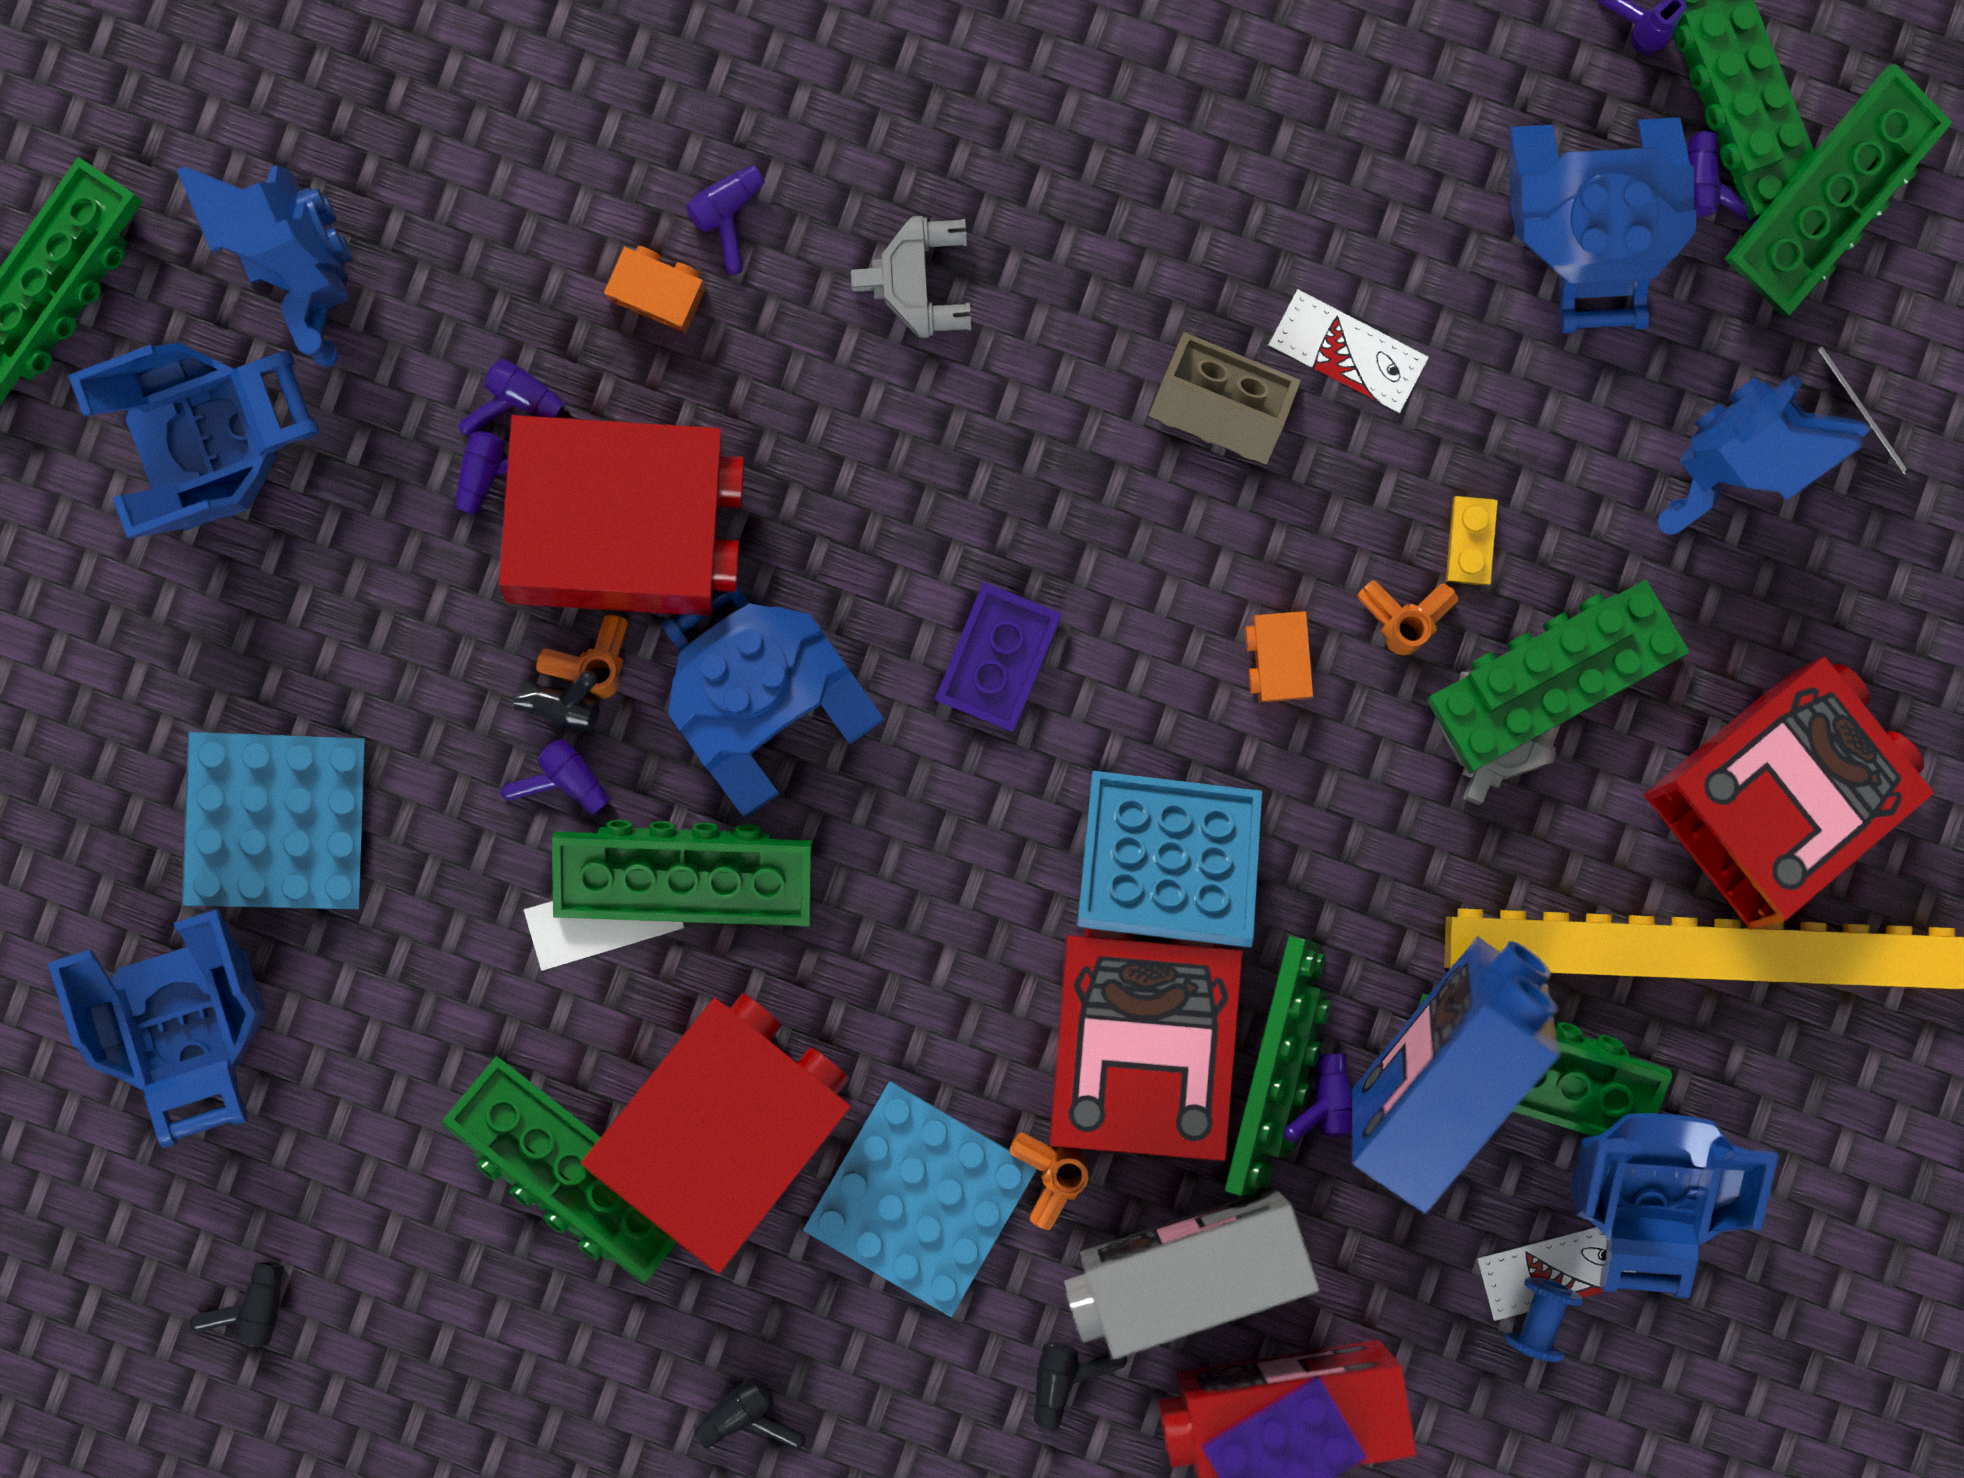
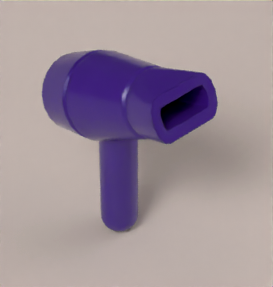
(1653, 27)
(1707, 184)
(717, 206)
(512, 388)
(478, 470)
(564, 770)
(1332, 1103)

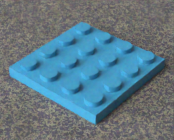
(273, 821)
(1170, 859)
(920, 1198)

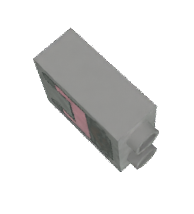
(1191, 1274)

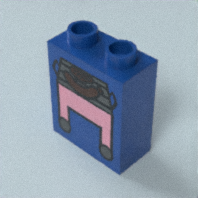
(1454, 1072)

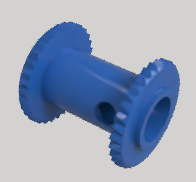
(1543, 1319)

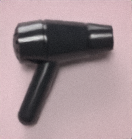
(564, 707)
(257, 1313)
(1056, 1376)
(745, 1408)

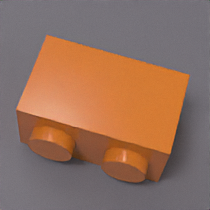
(655, 288)
(1280, 657)

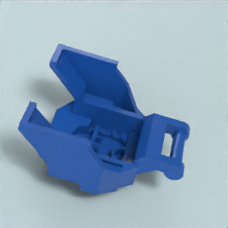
(1603, 215)
(281, 240)
(197, 429)
(1760, 445)
(753, 681)
(168, 1023)
(1662, 1192)

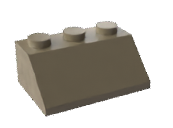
(1224, 398)

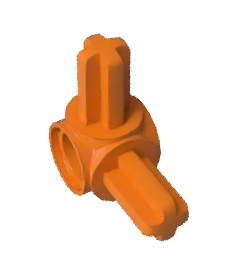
(1419, 617)
(603, 655)
(1057, 1188)

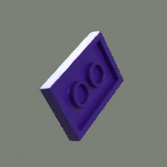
(998, 657)
(1288, 1439)

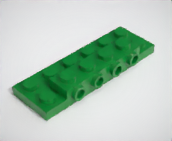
(1744, 97)
(1839, 191)
(59, 268)
(1556, 674)
(682, 875)
(1282, 1067)
(1593, 1084)
(540, 1153)

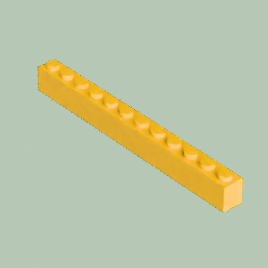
(1720, 950)

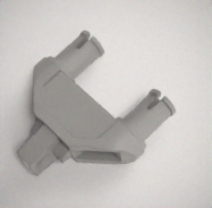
(902, 277)
(1524, 759)

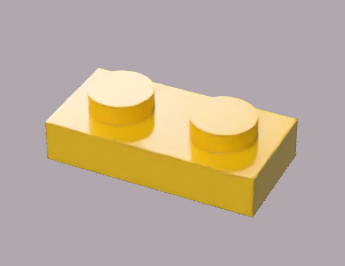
(1471, 540)

